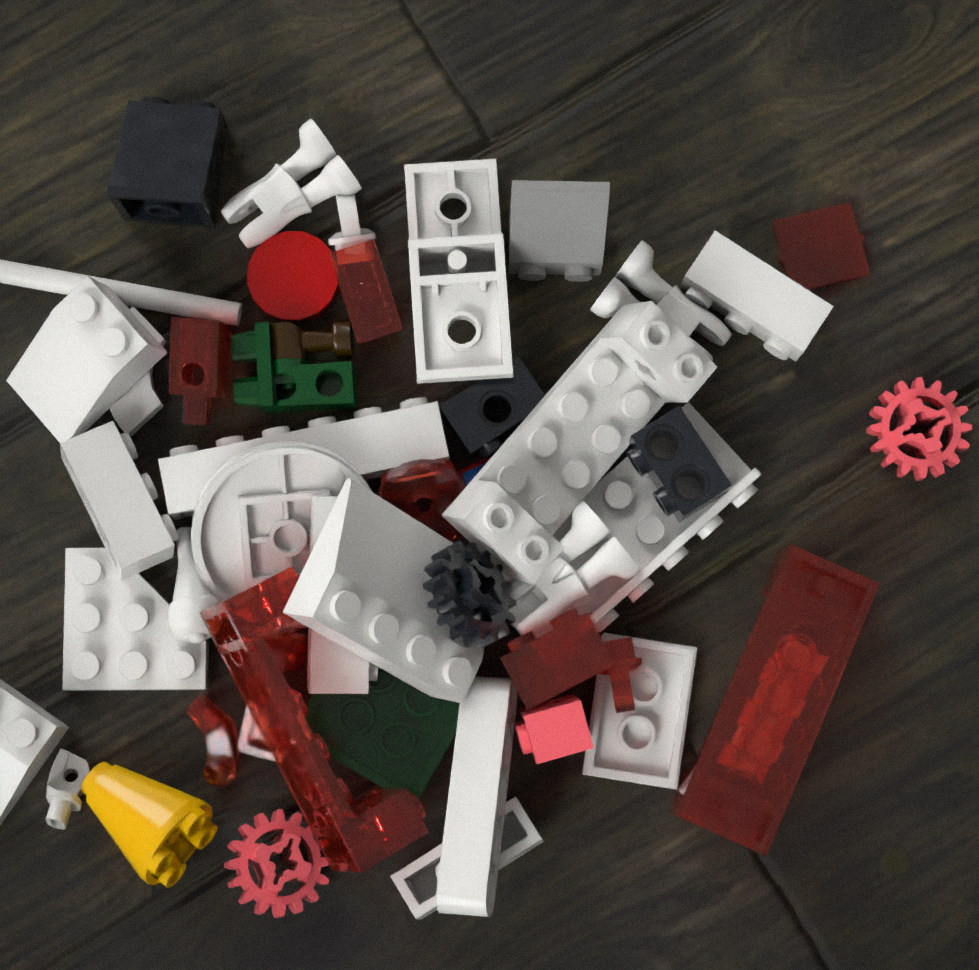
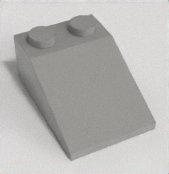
(557, 229)

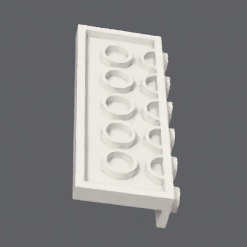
(652, 539)

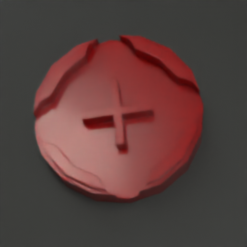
(292, 277)

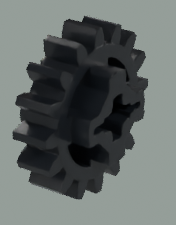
(469, 594)

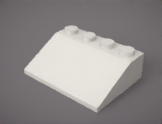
(370, 595)

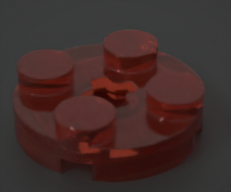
(424, 479)

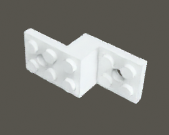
(457, 271)

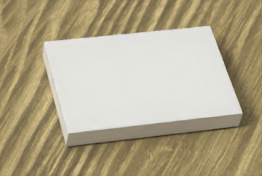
(647, 741)

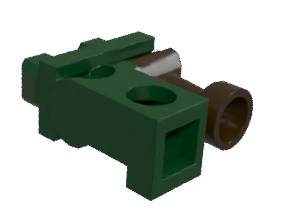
(283, 370)

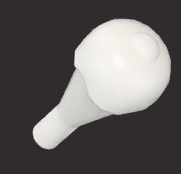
(189, 595)

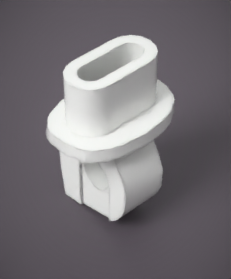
(350, 229)
(63, 794)

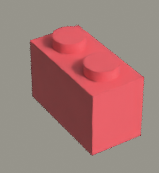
(553, 729)

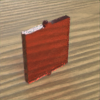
(821, 247)

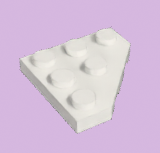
(121, 632)

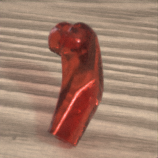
(220, 738)

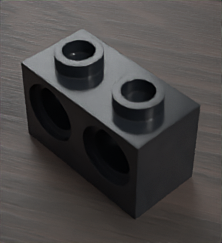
(690, 459)

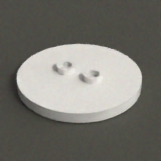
(259, 513)

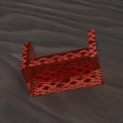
(366, 291)

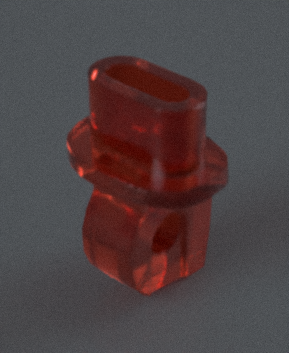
(619, 673)

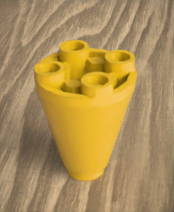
(149, 821)

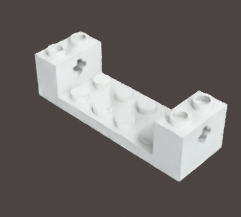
(576, 438)

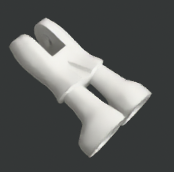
(280, 194)
(684, 313)
(563, 584)

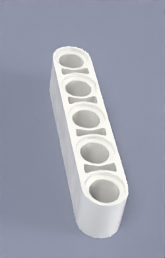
(477, 798)

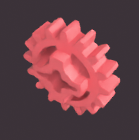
(926, 445)
(258, 856)

